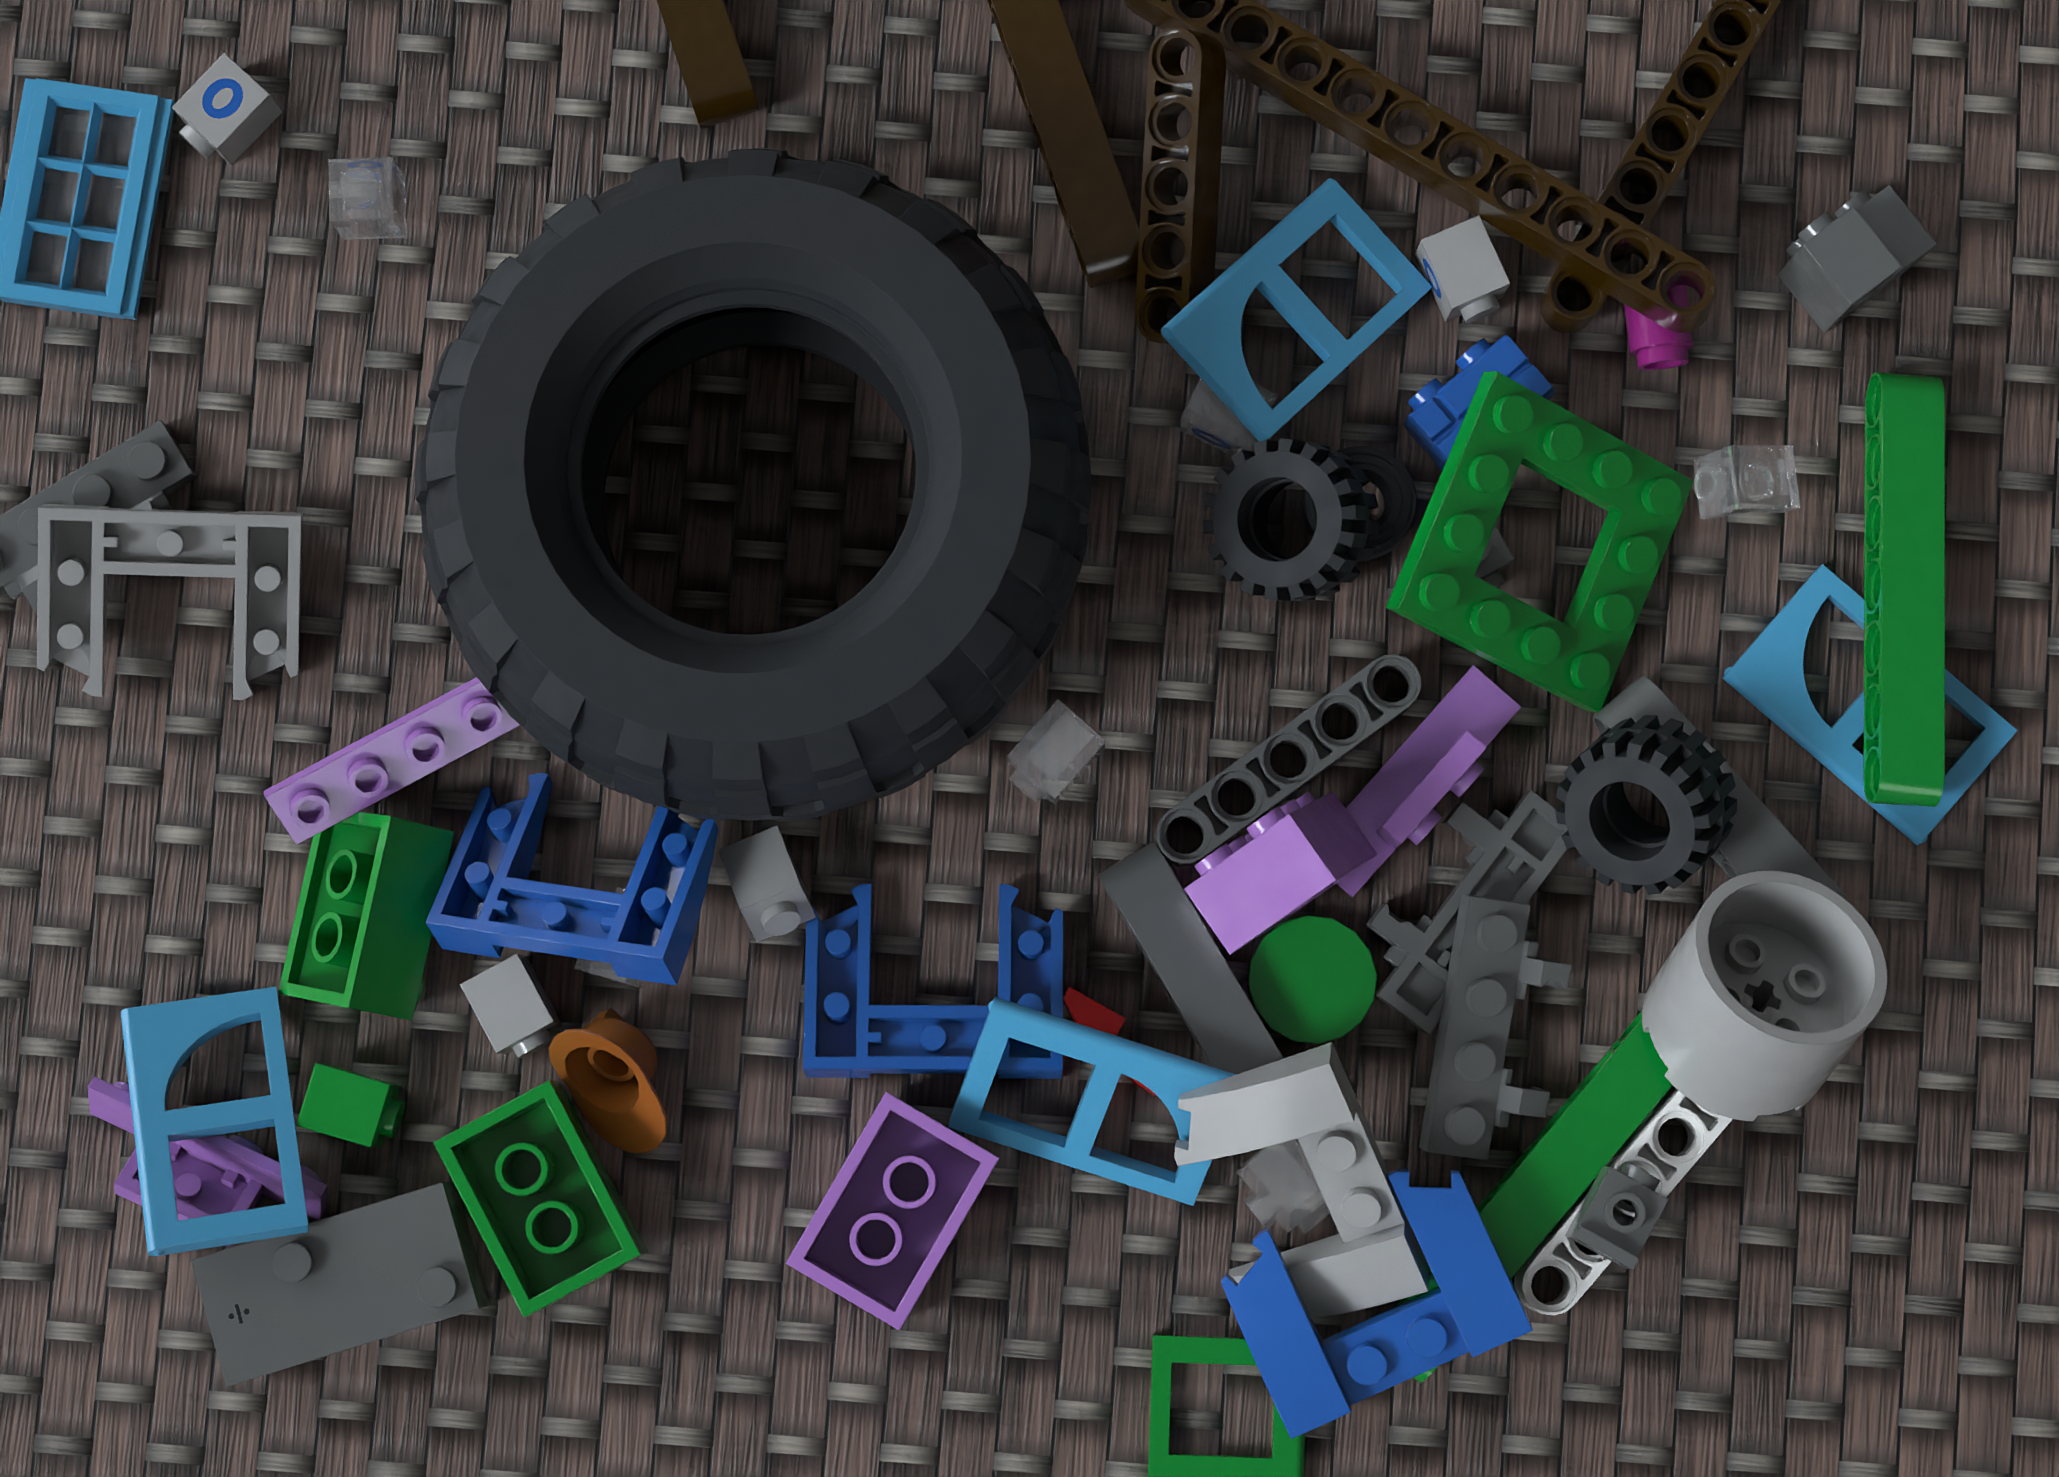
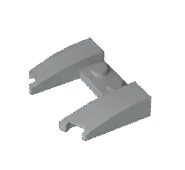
(89, 542)
(1312, 1101)

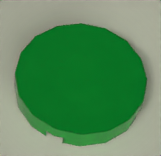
(1312, 980)

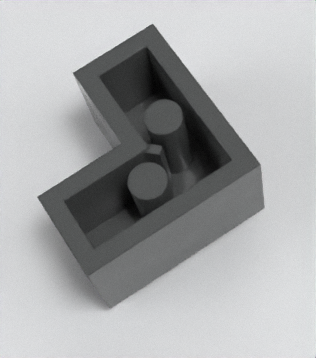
(1853, 257)

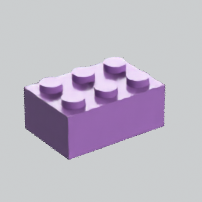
(1277, 868)
(892, 1210)

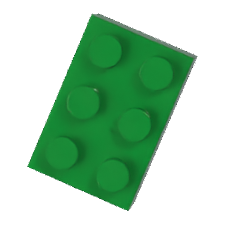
(540, 1197)

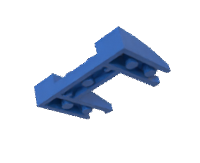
(640, 933)
(855, 1038)
(1320, 1378)

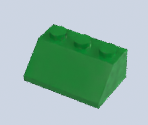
(364, 914)

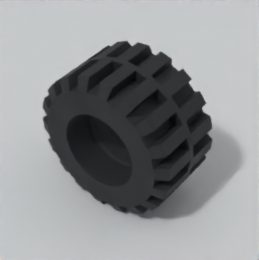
(1242, 520)
(1615, 836)

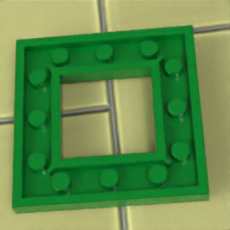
(1438, 583)

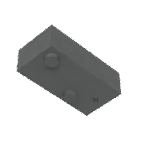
(340, 1283)

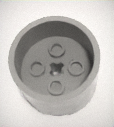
(1764, 994)

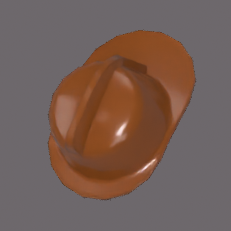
(611, 1079)

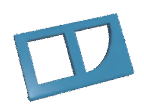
(1210, 326)
(1774, 682)
(156, 1046)
(1111, 1056)

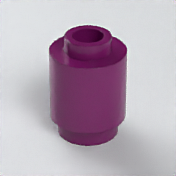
(1655, 345)

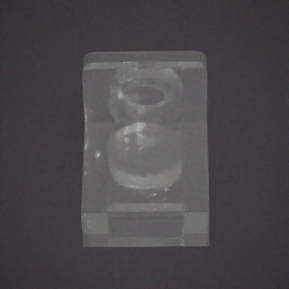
(1746, 481)

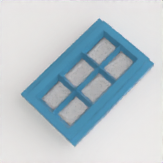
(82, 197)

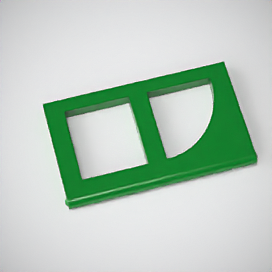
(1287, 1453)

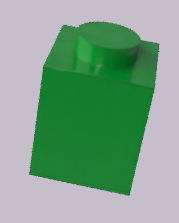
(351, 1106)

